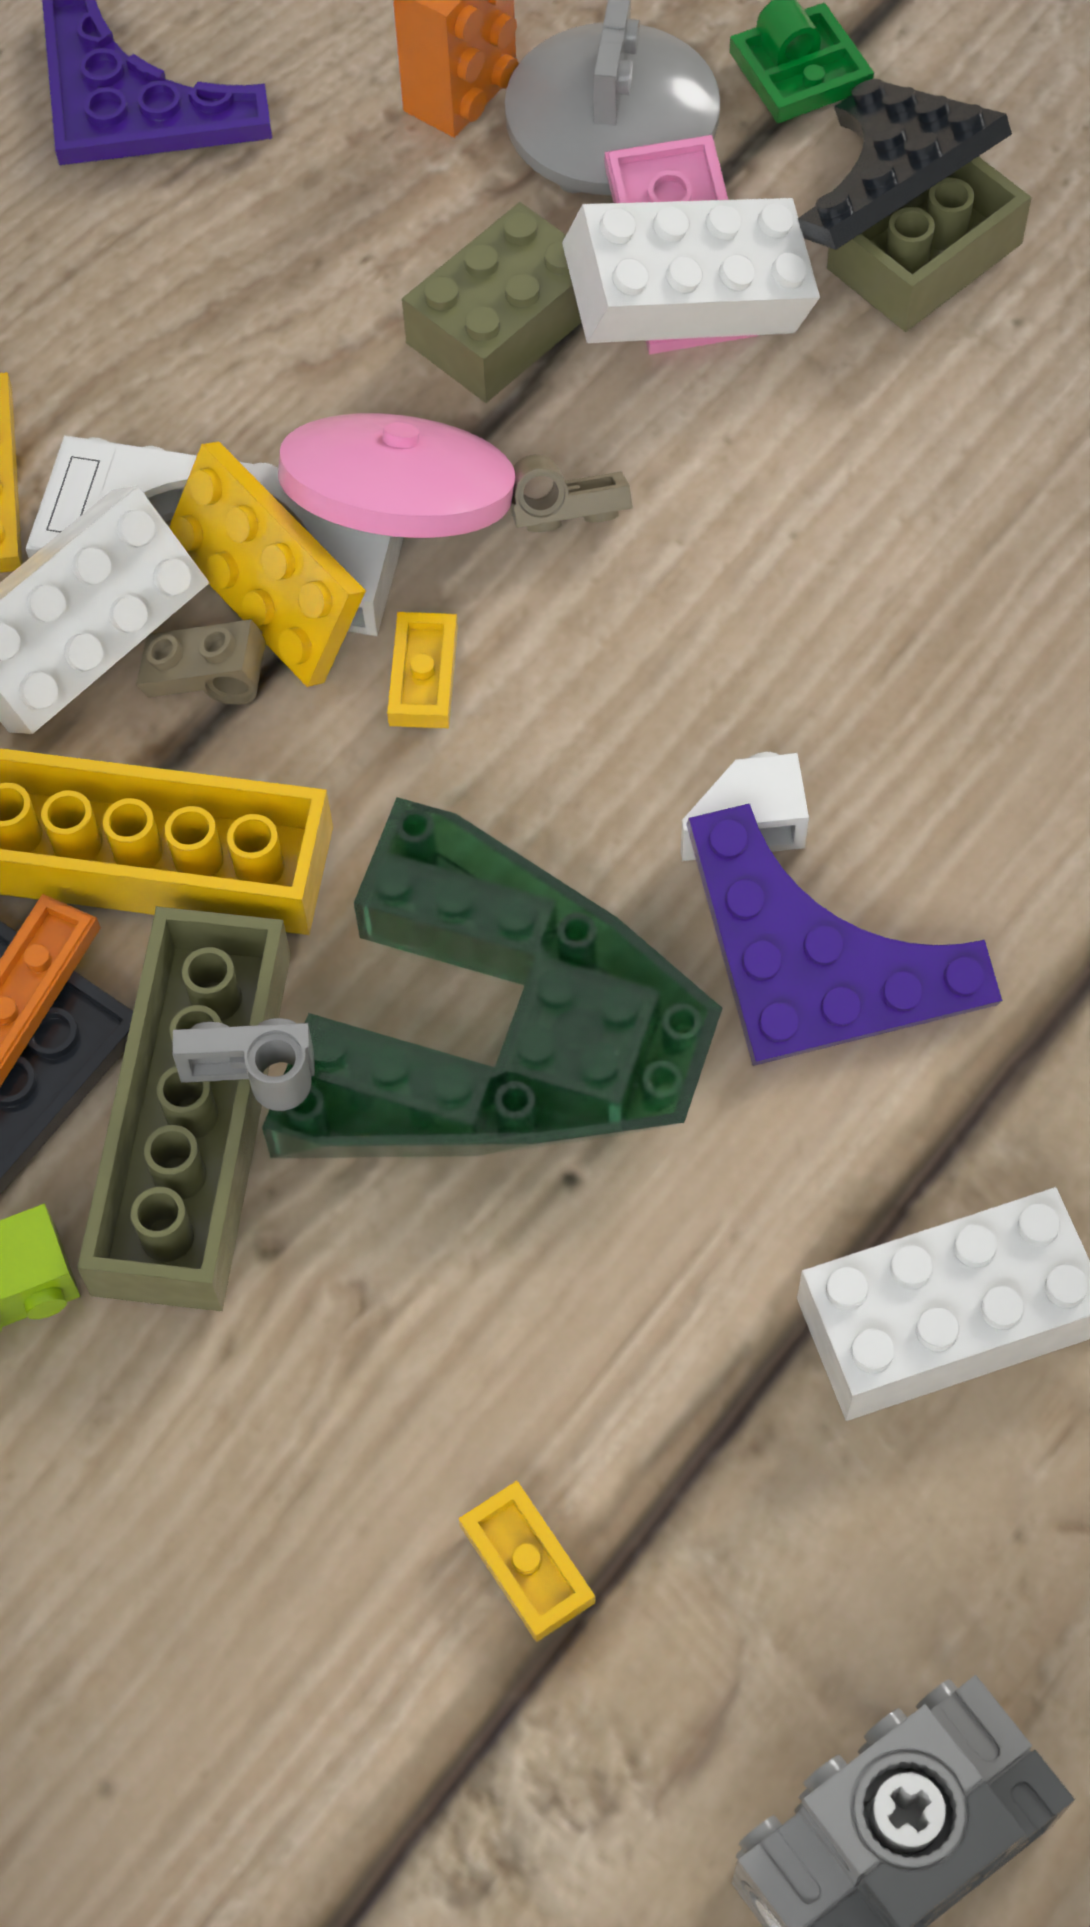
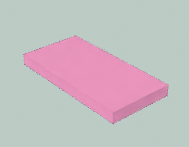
(668, 174)

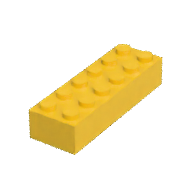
(160, 839)

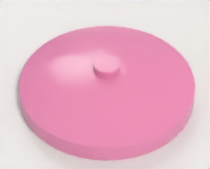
(396, 475)

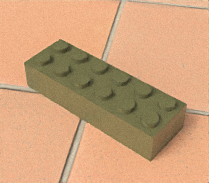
(184, 1150)

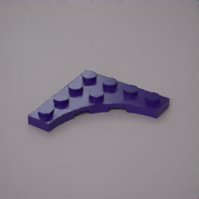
(125, 107)
(805, 973)

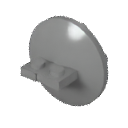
(603, 93)

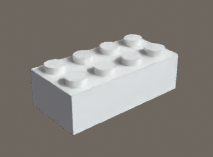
(689, 269)
(87, 604)
(949, 1303)

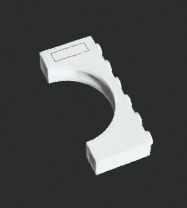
(94, 467)

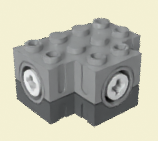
(905, 1822)

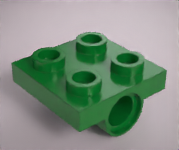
(798, 59)

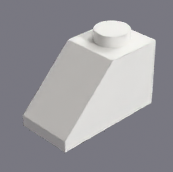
(775, 793)

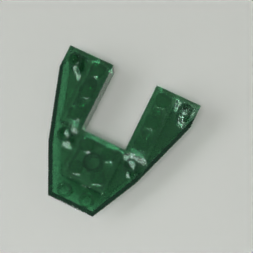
(595, 1048)

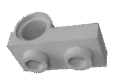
(233, 1053)

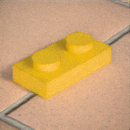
(422, 670)
(527, 1561)

